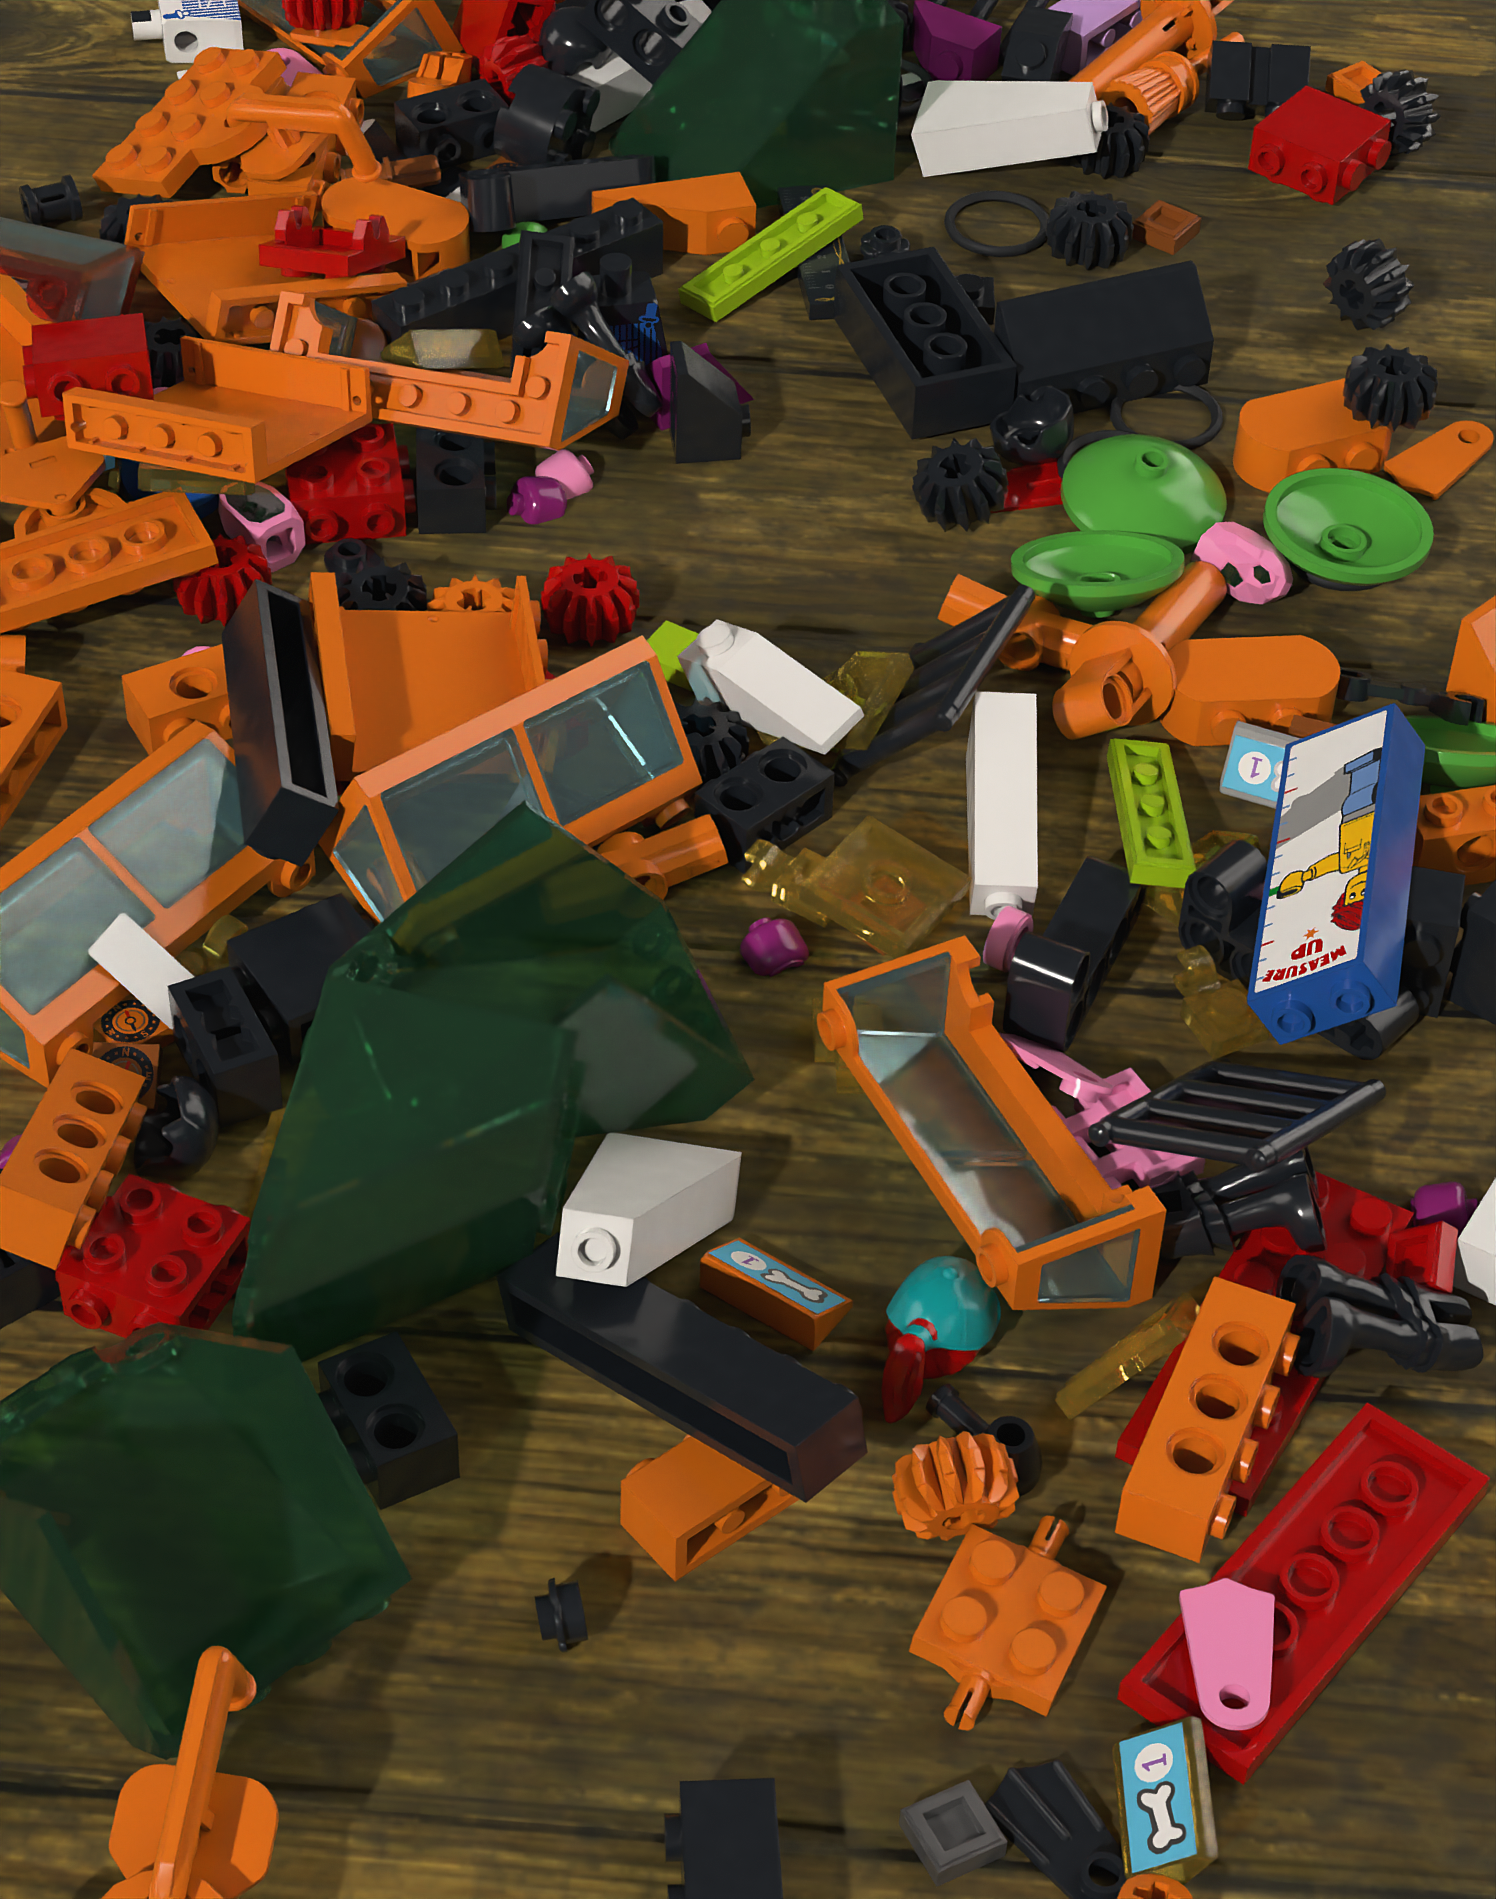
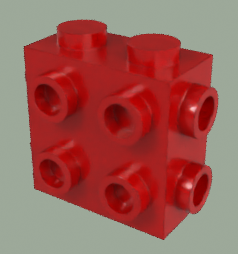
(487, 20)
(1319, 145)
(88, 354)
(354, 487)
(154, 1261)

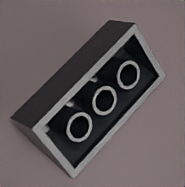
(1110, 337)

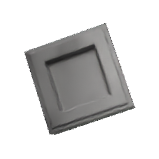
(952, 1833)

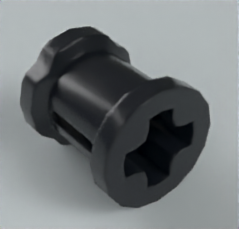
(51, 202)

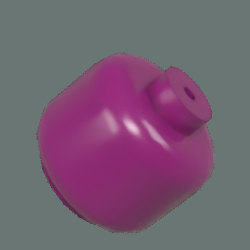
(537, 499)
(773, 946)
(1443, 1203)

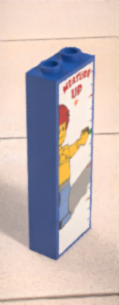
(1338, 876)

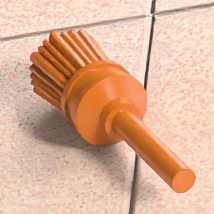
(1161, 85)

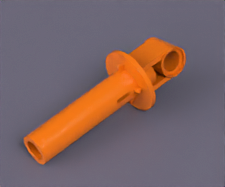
(1166, 26)
(1124, 668)

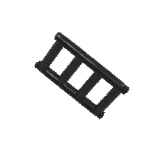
(942, 682)
(1238, 1113)

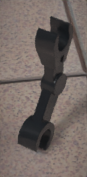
(1449, 706)

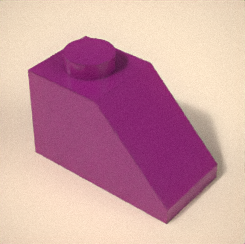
(954, 43)

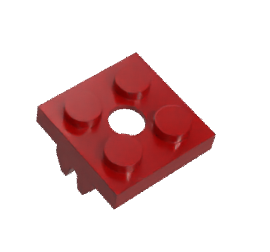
(329, 250)

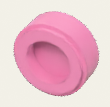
(1005, 937)

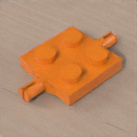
(1007, 1621)

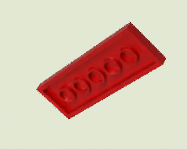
(1357, 1242)
(1336, 1564)

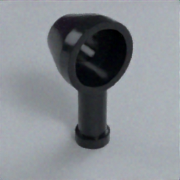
(1008, 1430)

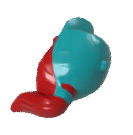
(934, 1328)

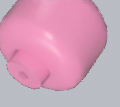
(570, 471)

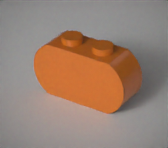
(432, 225)
(1303, 433)
(1249, 682)

